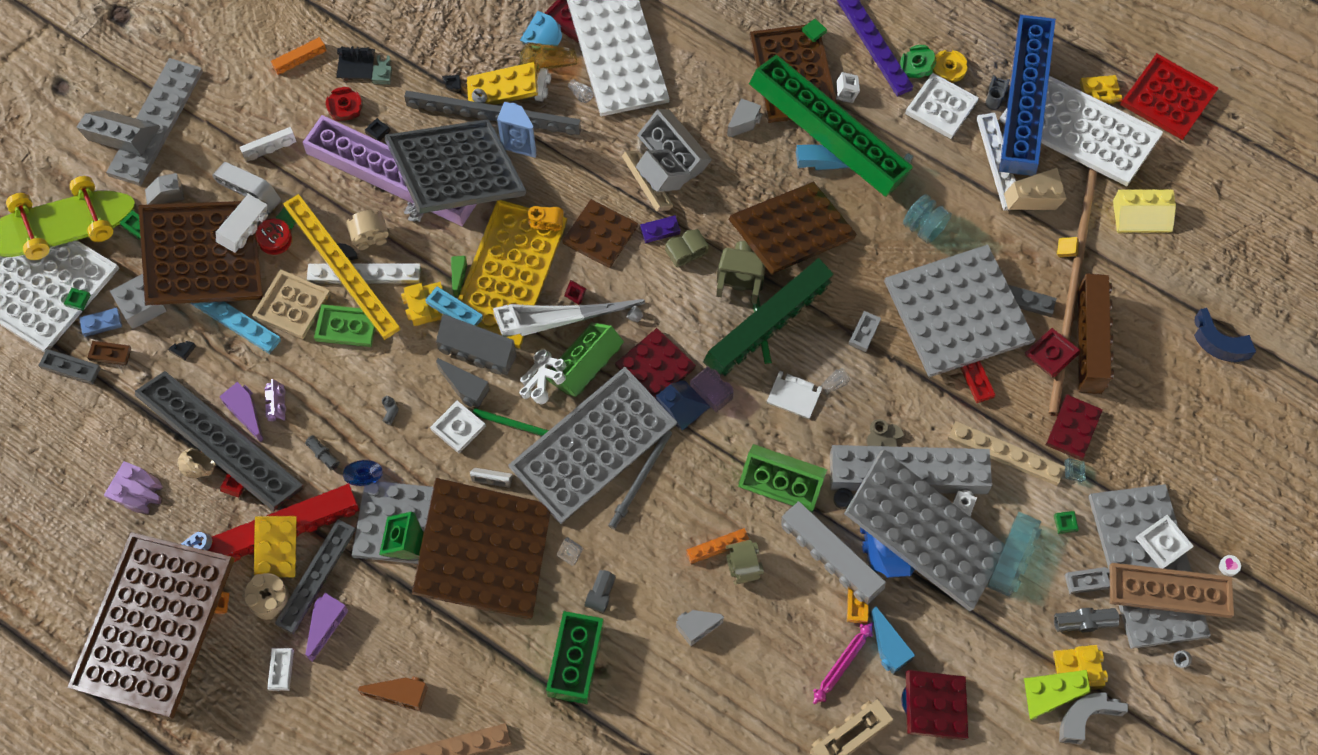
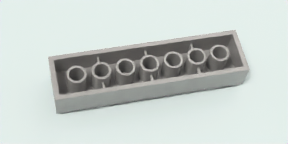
(941, 468)

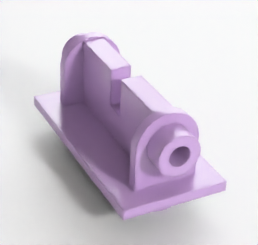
(275, 392)

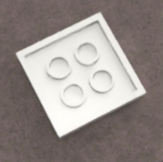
(941, 105)

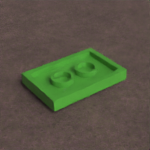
(344, 326)

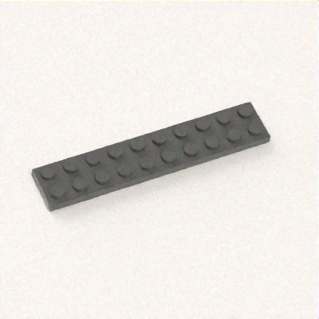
(219, 440)

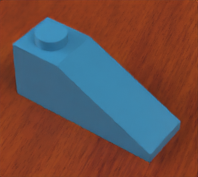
(891, 647)

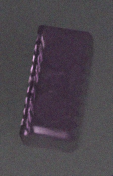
(712, 388)

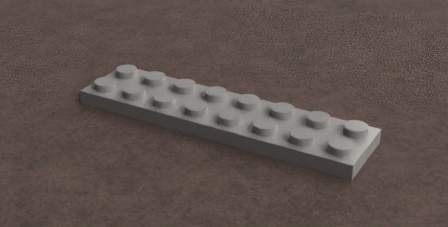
(160, 108)

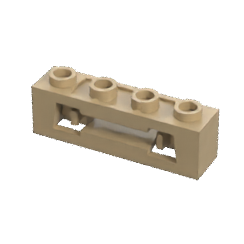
(877, 715)

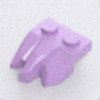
(134, 488)

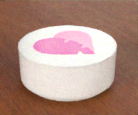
(1229, 565)

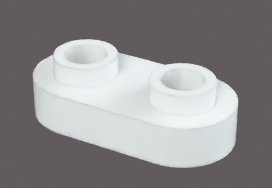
(543, 78)

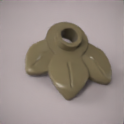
(886, 437)

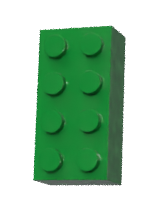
(575, 657)

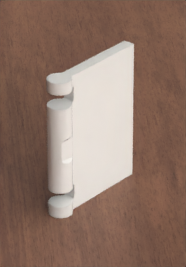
(794, 395)

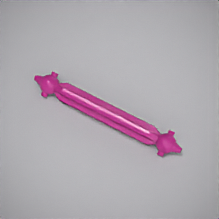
(842, 663)

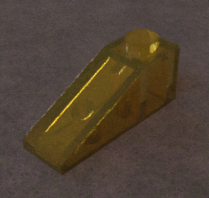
(548, 56)

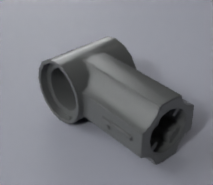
(599, 595)

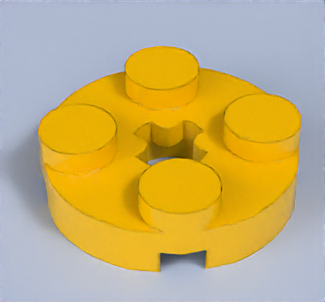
(950, 58)

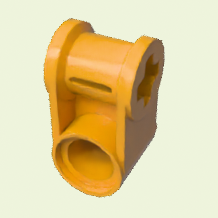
(548, 218)

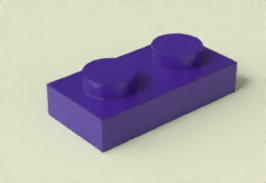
(660, 229)

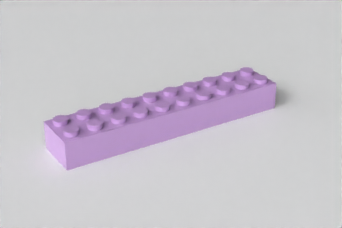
(366, 160)

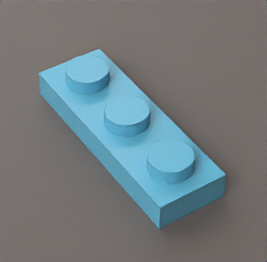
(453, 307)

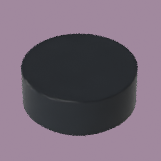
(842, 498)

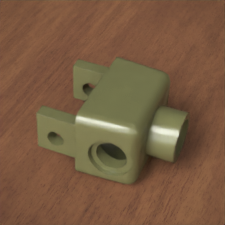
(740, 270)

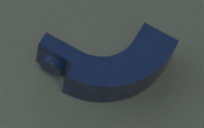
(1218, 345)

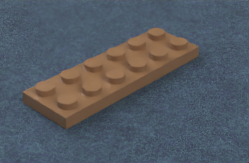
(1171, 590)

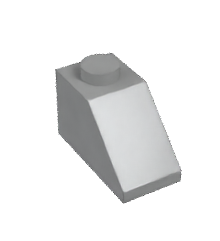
(744, 118)
(165, 190)
(697, 624)

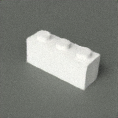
(242, 223)

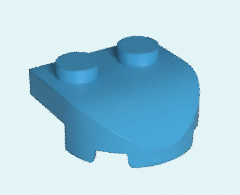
(542, 30)

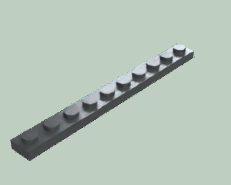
(488, 111)

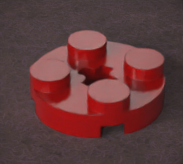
(347, 112)

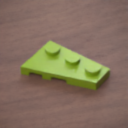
(1054, 690)

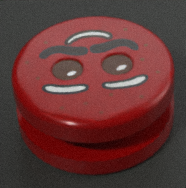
(273, 236)

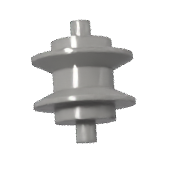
(413, 212)

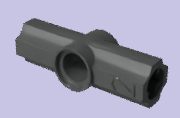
(1086, 620)

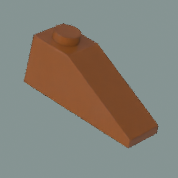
(401, 692)

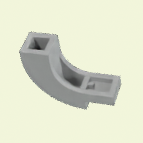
(1074, 721)

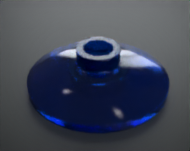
(362, 473)

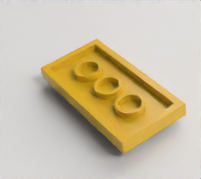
(505, 84)

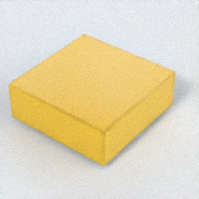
(1068, 247)

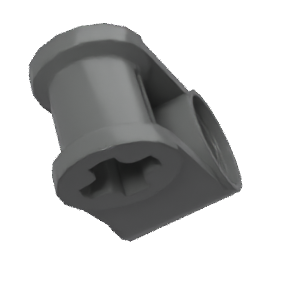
(996, 92)

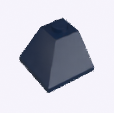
(682, 403)

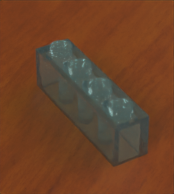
(1014, 554)

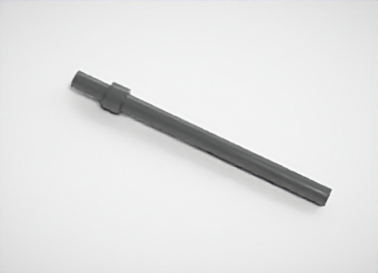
(621, 510)

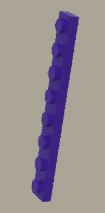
(876, 46)

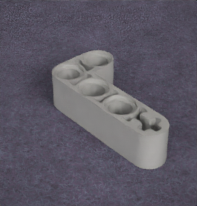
(247, 183)

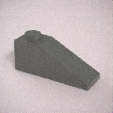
(467, 386)

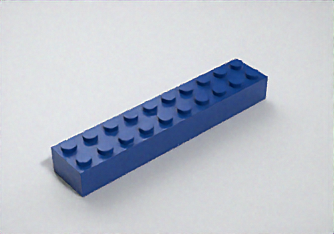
(1027, 95)

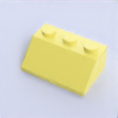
(1144, 211)

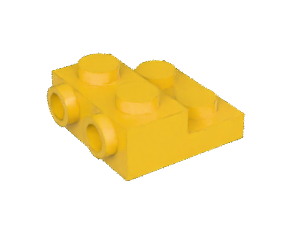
(416, 298)
(1080, 659)

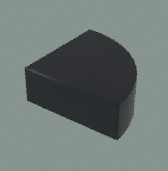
(452, 83)
(349, 252)
(182, 349)

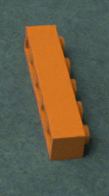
(298, 55)
(715, 546)

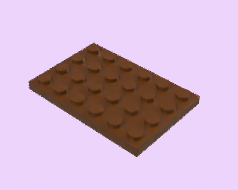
(797, 51)
(792, 227)

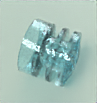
(924, 216)

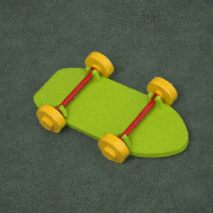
(86, 214)

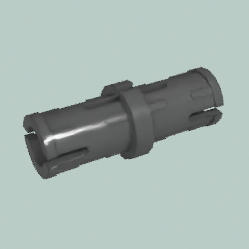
(322, 452)

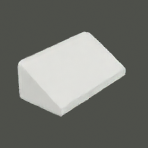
(491, 477)

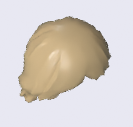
(195, 463)

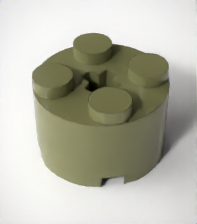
(744, 561)

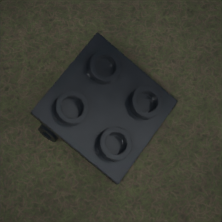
(355, 62)

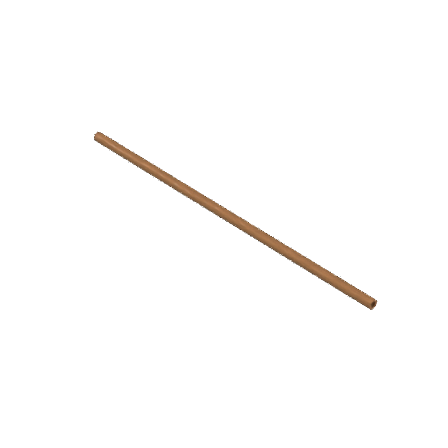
(1074, 284)

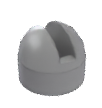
(476, 98)
(635, 314)
(1180, 654)

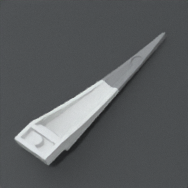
(530, 319)

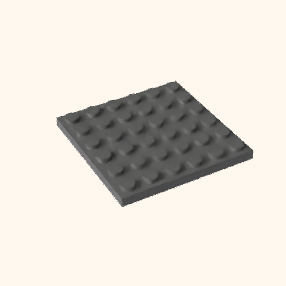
(454, 166)

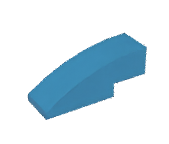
(817, 157)

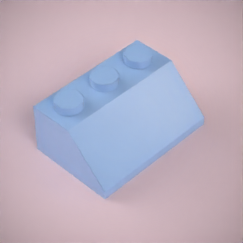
(516, 130)

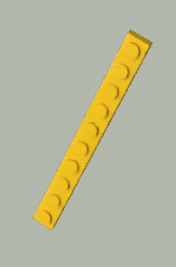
(342, 267)

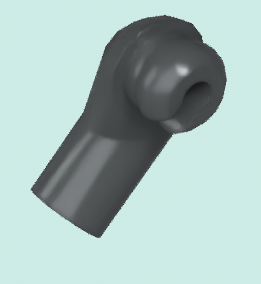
(391, 408)

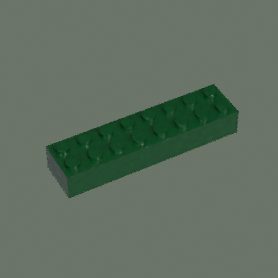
(769, 318)

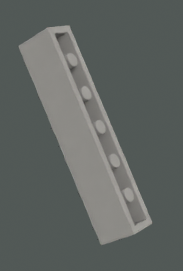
(833, 553)

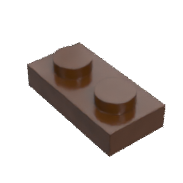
(109, 353)

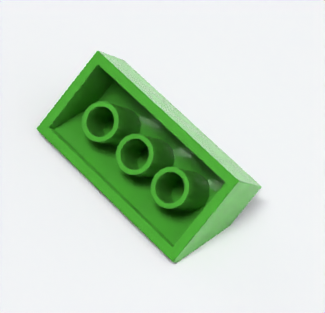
(587, 357)
(782, 477)

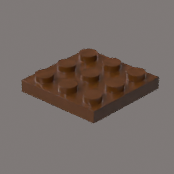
(600, 233)

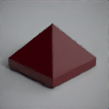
(575, 292)

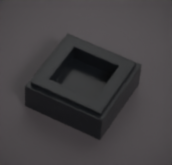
(377, 130)

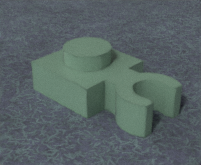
(382, 71)

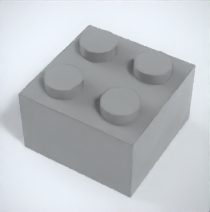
(662, 170)
(132, 302)

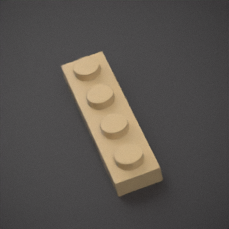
(658, 199)

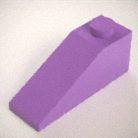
(241, 404)
(324, 621)

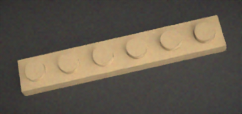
(1007, 453)

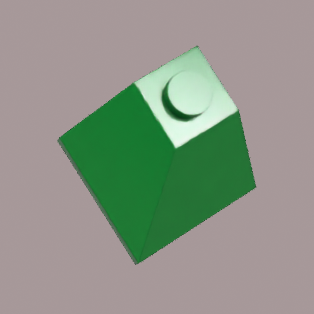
(402, 537)

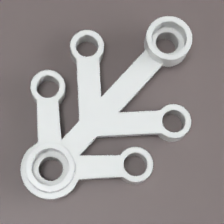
(541, 360)

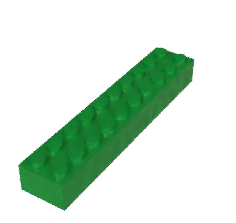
(830, 125)

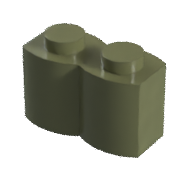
(686, 248)

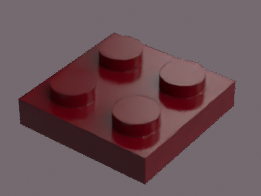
(1052, 352)

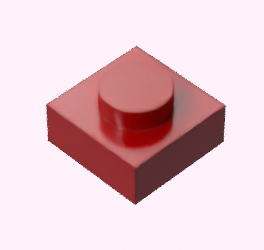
(231, 486)

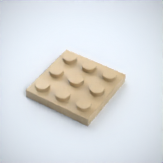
(291, 304)

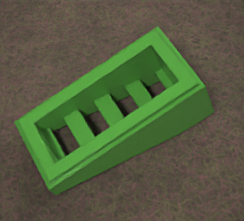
(458, 268)

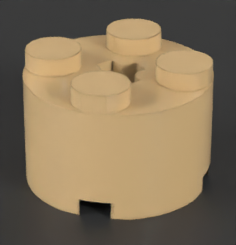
(367, 229)
(261, 587)

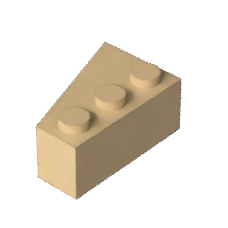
(1036, 192)

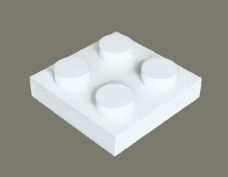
(458, 426)
(1164, 542)

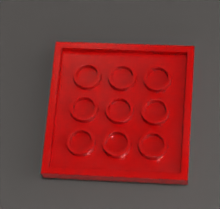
(1169, 96)

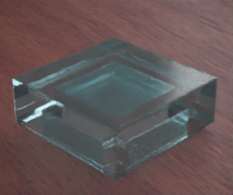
(1075, 470)

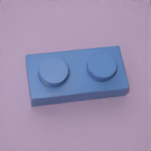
(100, 322)

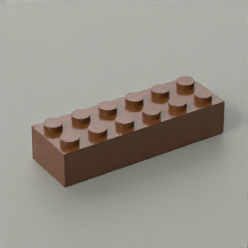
(1095, 334)

